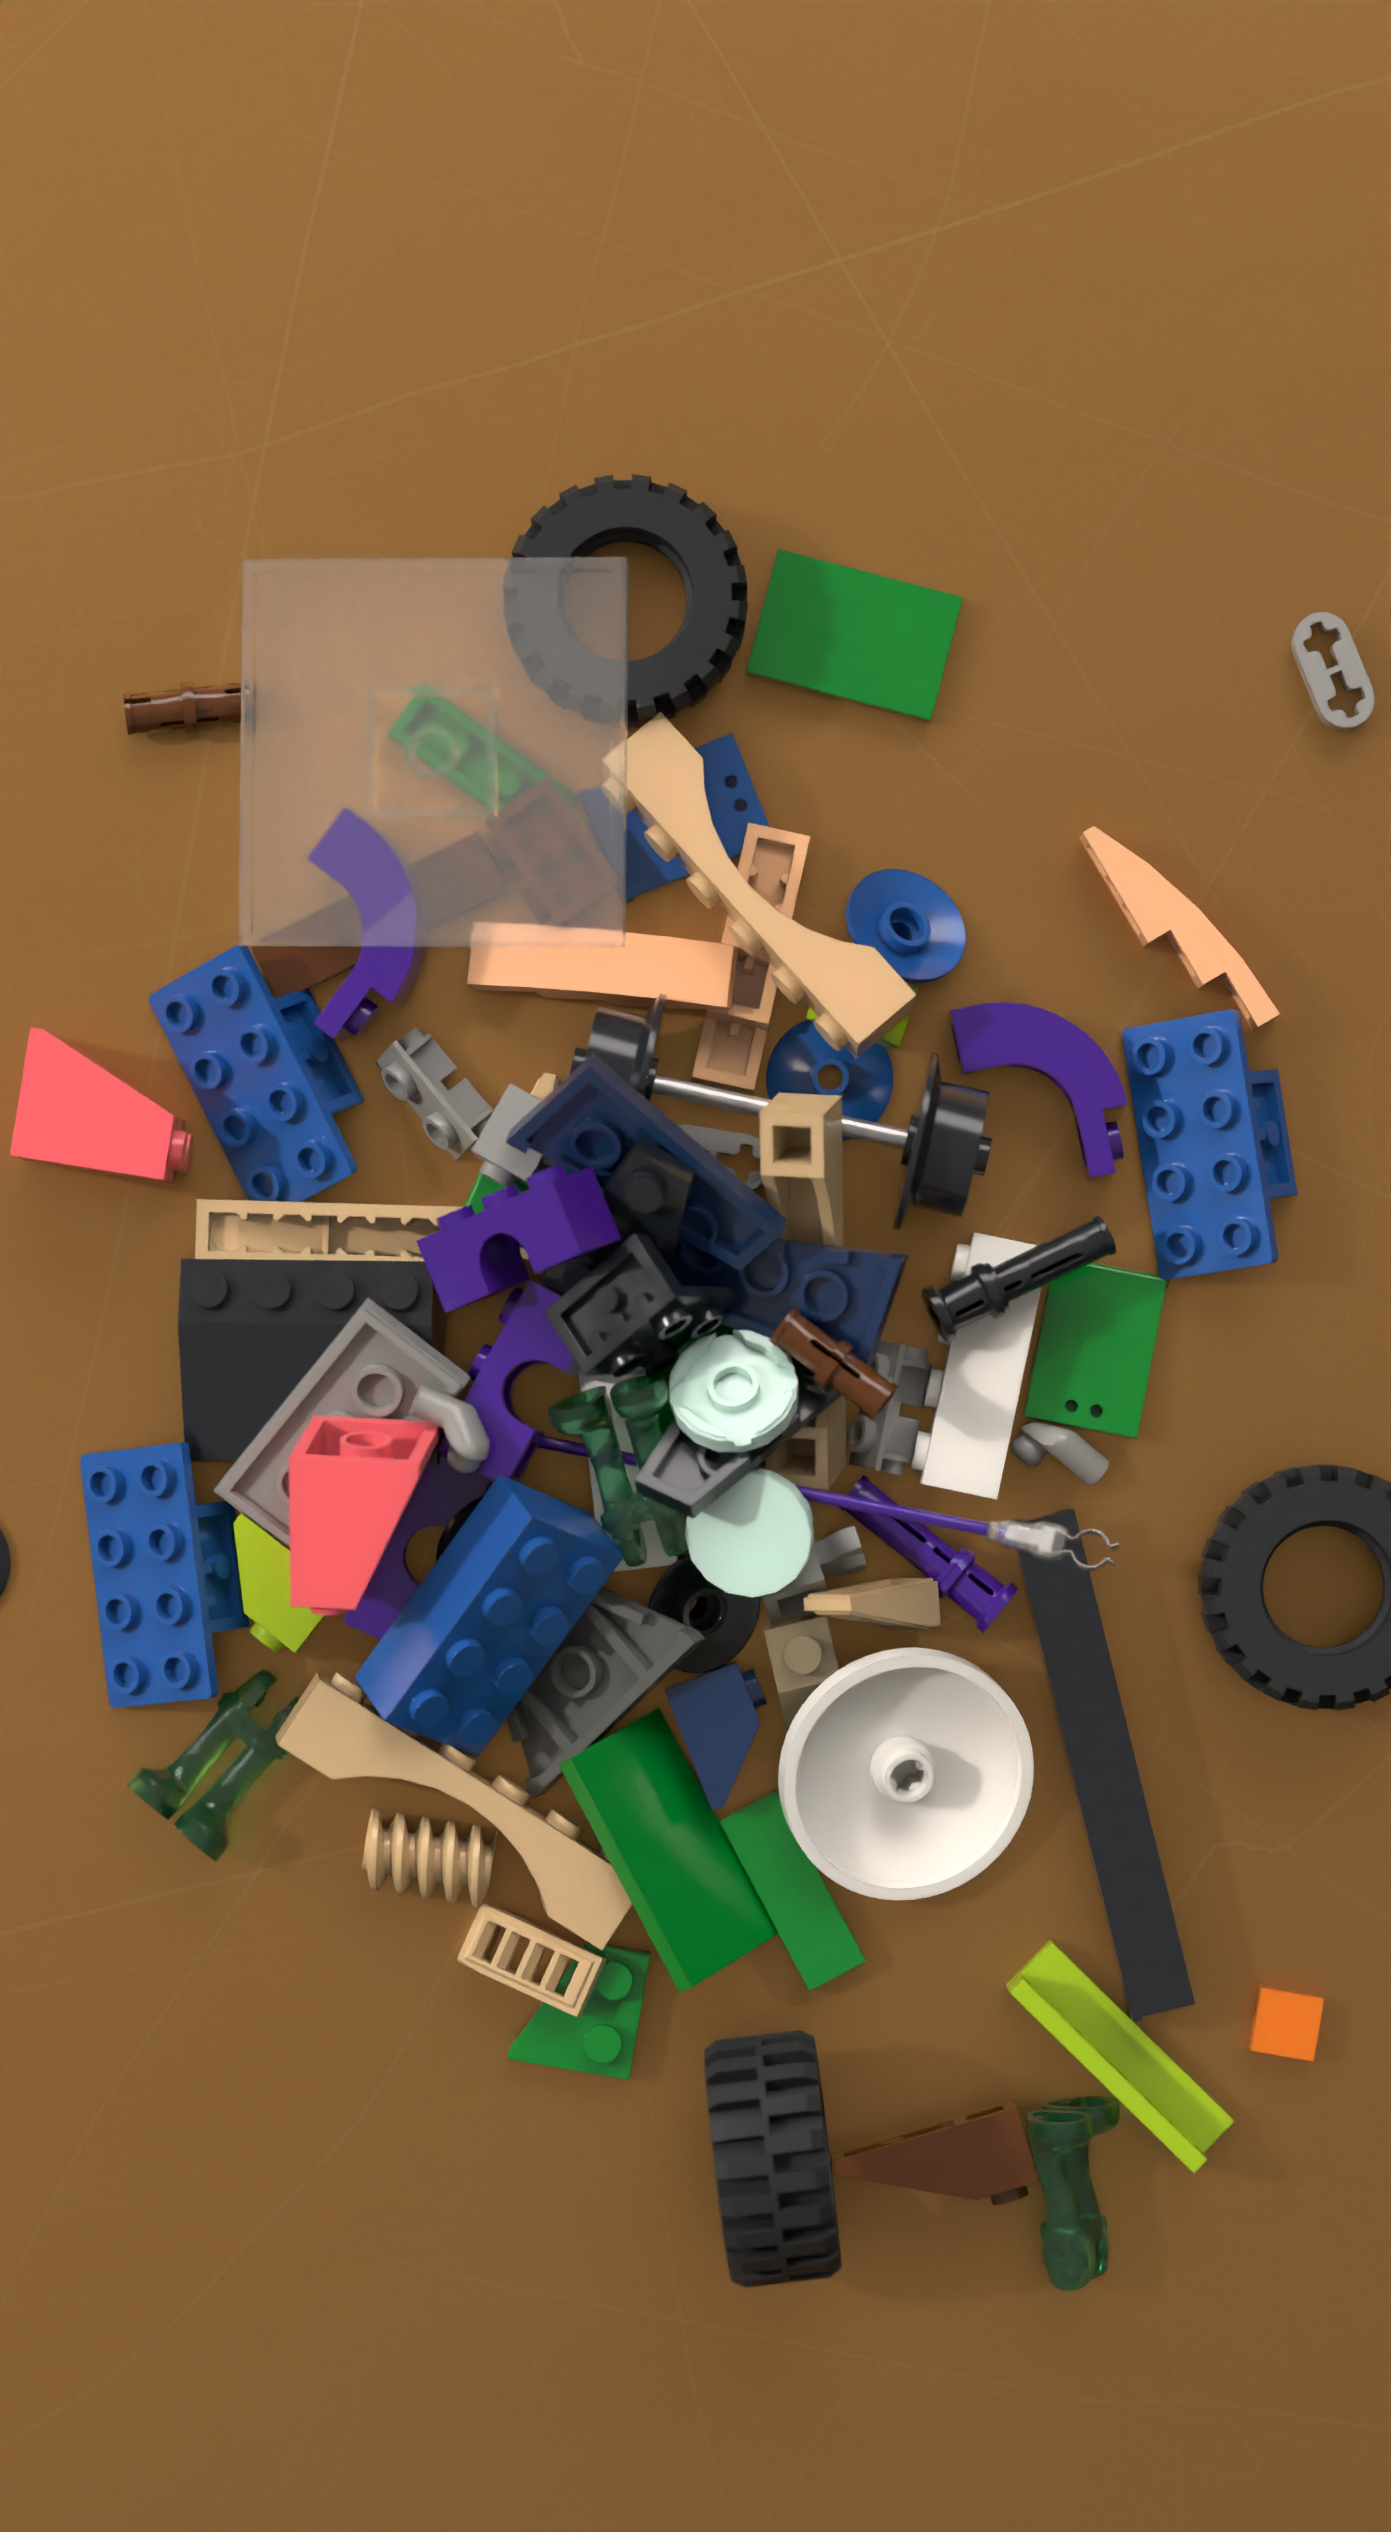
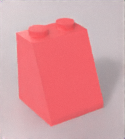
(91, 1119)
(346, 1501)

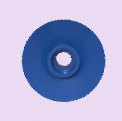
(907, 923)
(804, 1052)

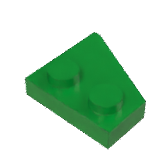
(606, 2032)

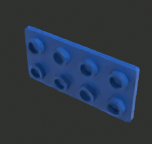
(261, 1076)
(1208, 1143)
(159, 1574)

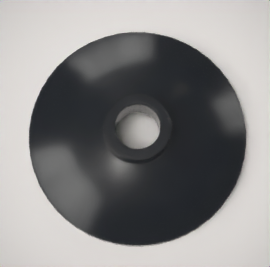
(719, 1616)

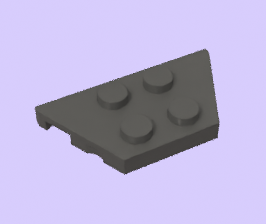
(594, 1681)

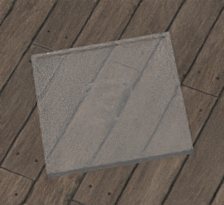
(434, 752)

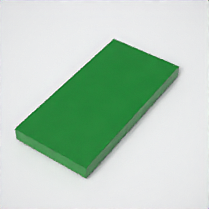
(668, 1849)

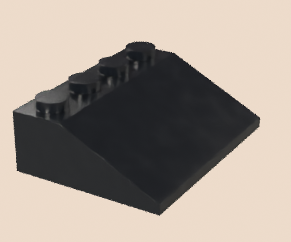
(263, 1324)

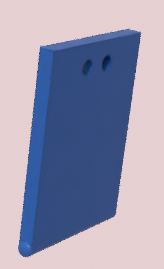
(720, 760)

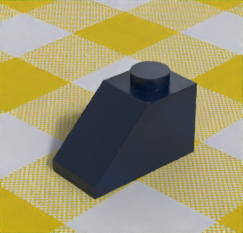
(717, 1724)

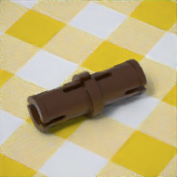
(183, 708)
(833, 1363)

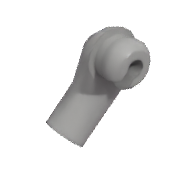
(461, 1425)
(1062, 1444)

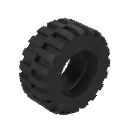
(699, 550)
(1235, 1573)
(772, 2159)

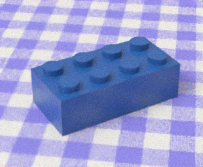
(488, 1616)

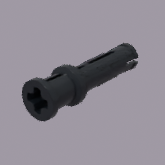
(991, 1288)

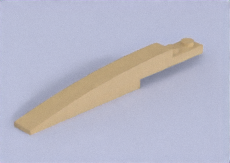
(315, 1231)

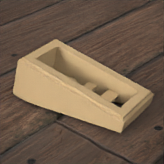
(882, 1603)
(481, 1941)

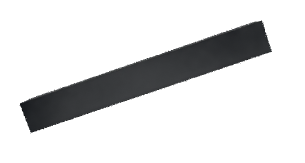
(1105, 1777)

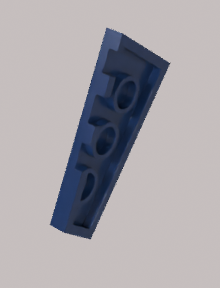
(596, 1122)
(832, 1287)

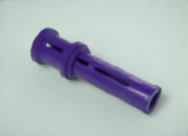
(955, 1571)

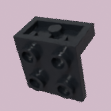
(634, 1313)

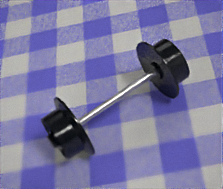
(938, 1147)

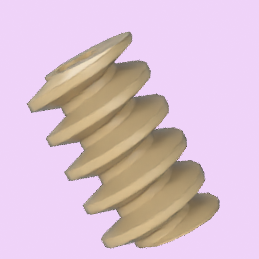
(428, 1858)

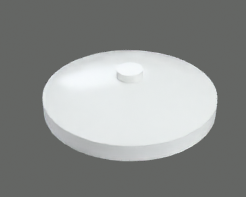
(906, 1773)

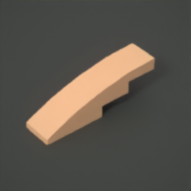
(1160, 909)
(687, 970)
(735, 1038)

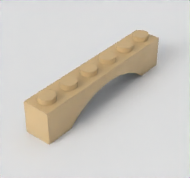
(842, 982)
(805, 1185)
(351, 1739)

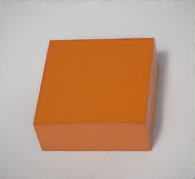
(1286, 2023)

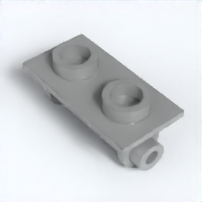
(414, 1074)
(889, 1438)

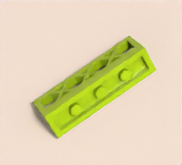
(1120, 2054)

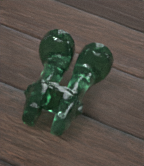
(591, 1417)
(169, 1787)
(1074, 2229)

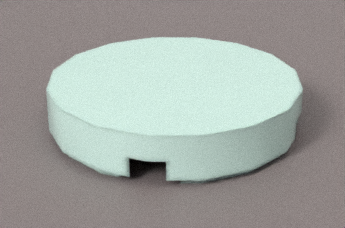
(733, 1391)
(753, 1535)

